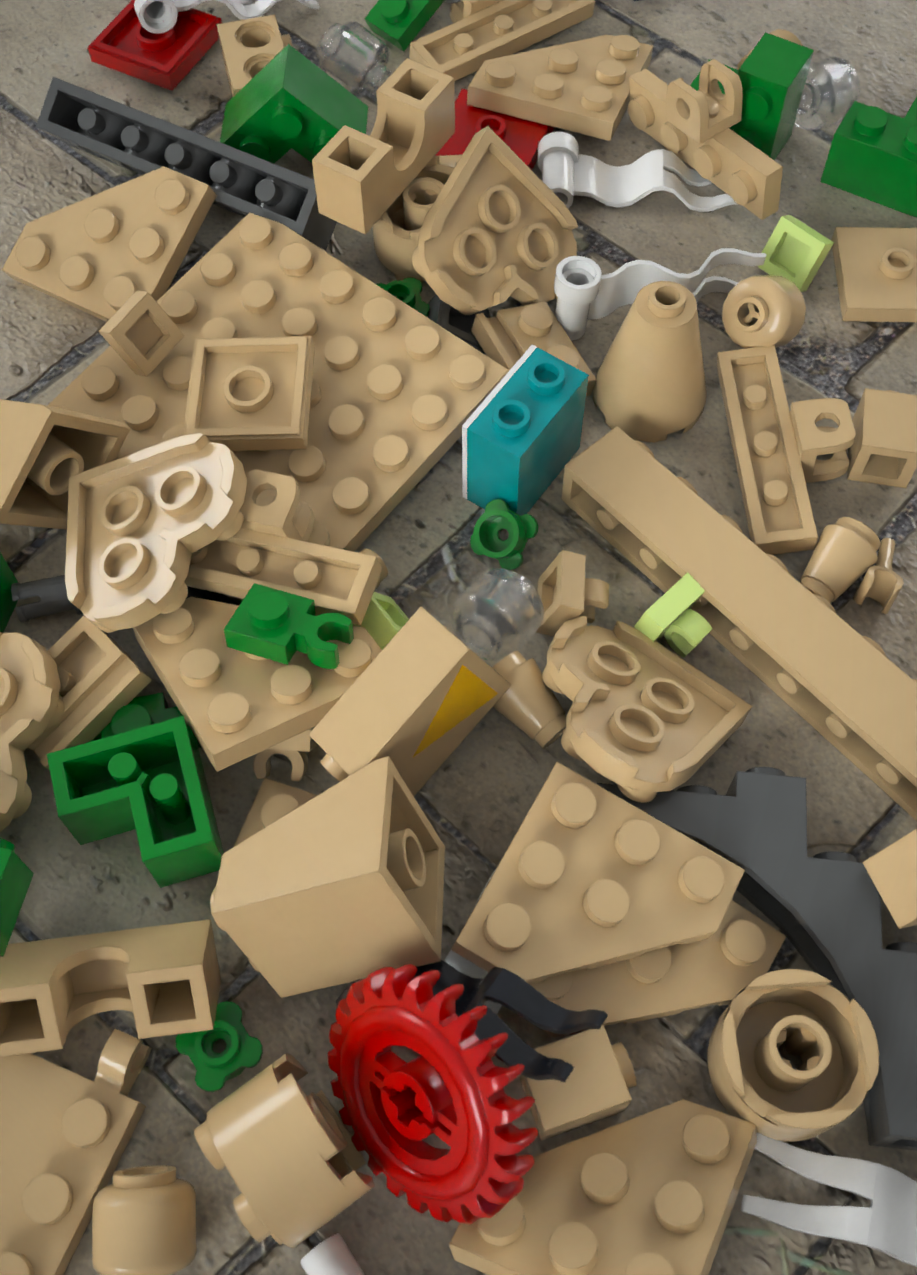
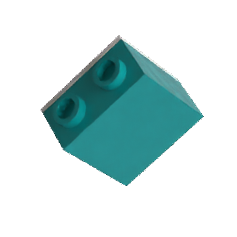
(523, 432)

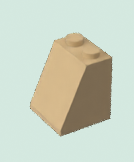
(40, 453)
(337, 886)

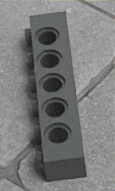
(148, 143)

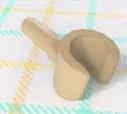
(880, 580)

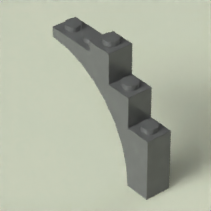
(823, 909)

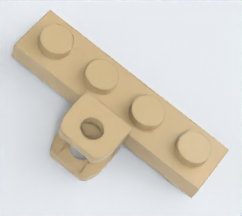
(494, 30)
(699, 133)
(779, 448)
(277, 555)

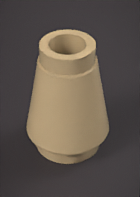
(840, 558)
(529, 700)

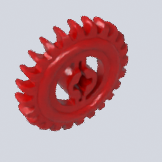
(441, 1092)

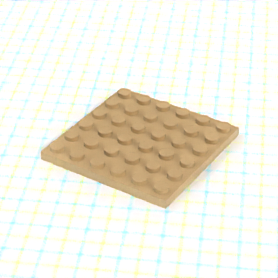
(383, 378)

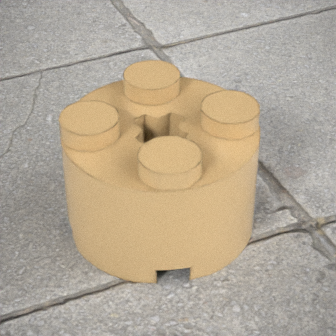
(399, 227)
(813, 1022)
(283, 1154)

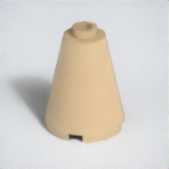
(654, 366)

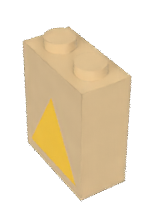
(410, 704)

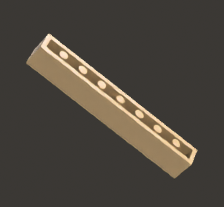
(755, 608)

